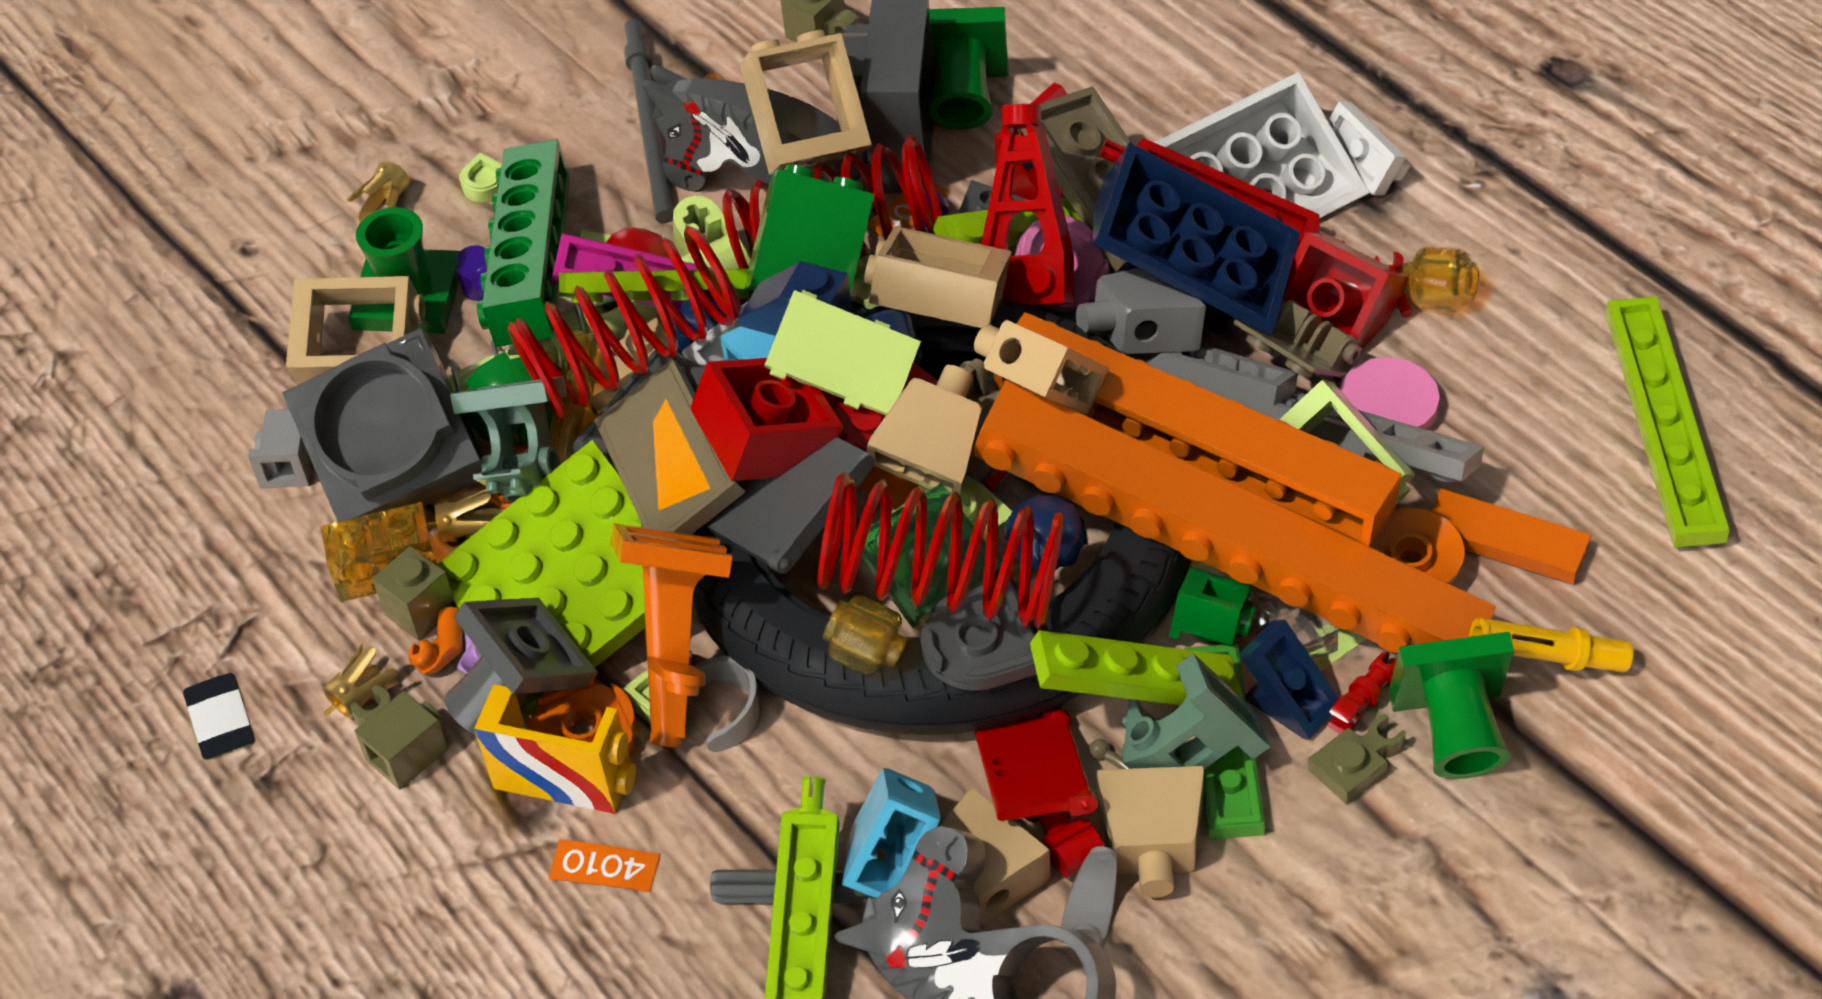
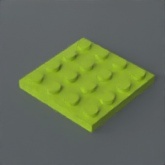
(561, 551)

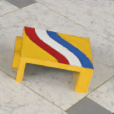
(554, 765)

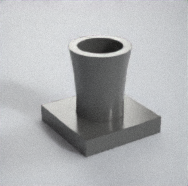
(519, 650)

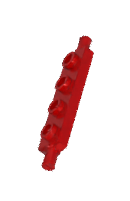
(1268, 203)

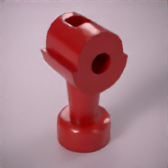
(1067, 841)

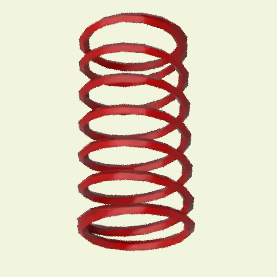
(908, 178)
(542, 367)
(843, 507)

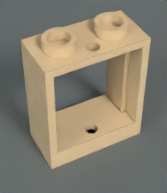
(826, 148)
(937, 276)
(308, 309)

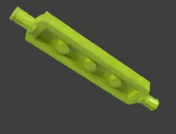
(803, 898)

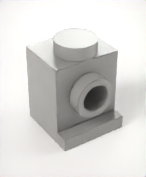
(280, 453)

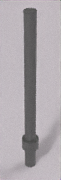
(639, 60)

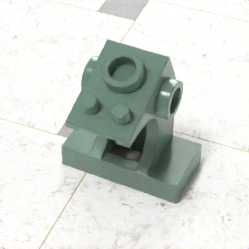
(506, 405)
(1209, 712)

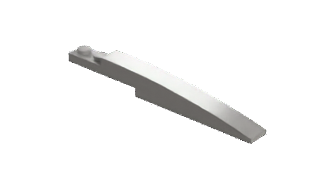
(1273, 393)

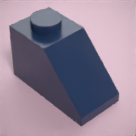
(772, 296)

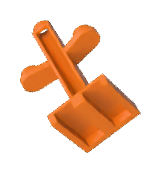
(670, 572)

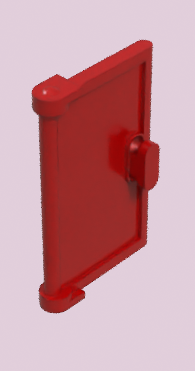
(1035, 768)

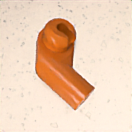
(449, 644)

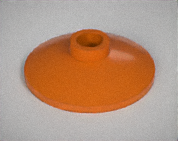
(1423, 538)

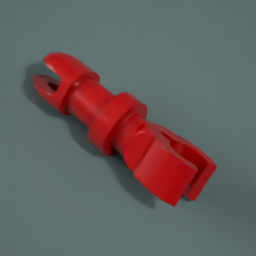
(1363, 693)

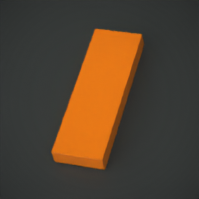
(1515, 536)

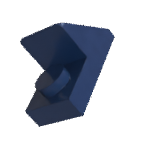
(1287, 680)

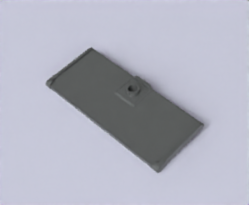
(775, 514)

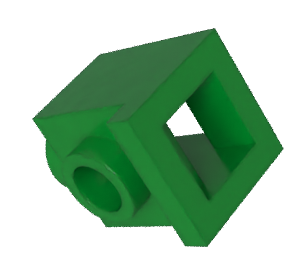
(1212, 608)

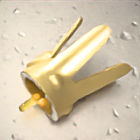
(386, 183)
(460, 518)
(356, 682)

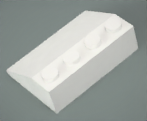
(1278, 145)

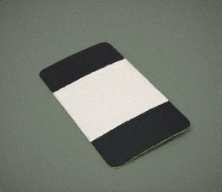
(218, 716)

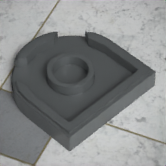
(977, 652)

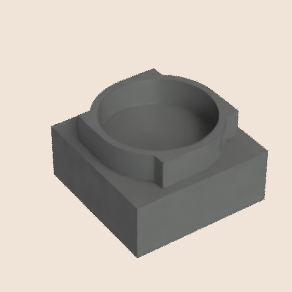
(894, 78)
(385, 429)

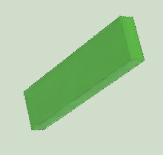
(1232, 782)

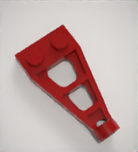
(1045, 276)

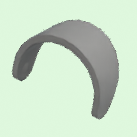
(727, 670)
(1093, 895)

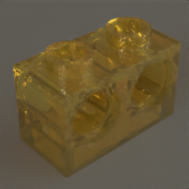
(368, 543)

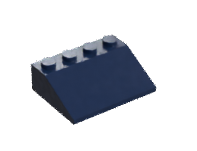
(1195, 237)

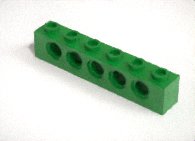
(524, 240)

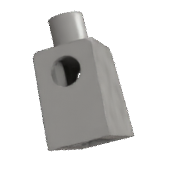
(1143, 314)

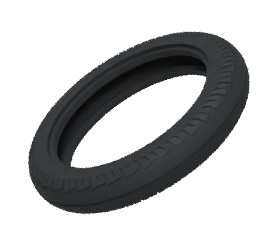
(781, 637)

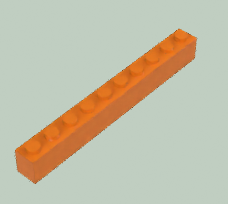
(1221, 524)

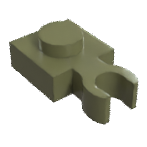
(1355, 763)

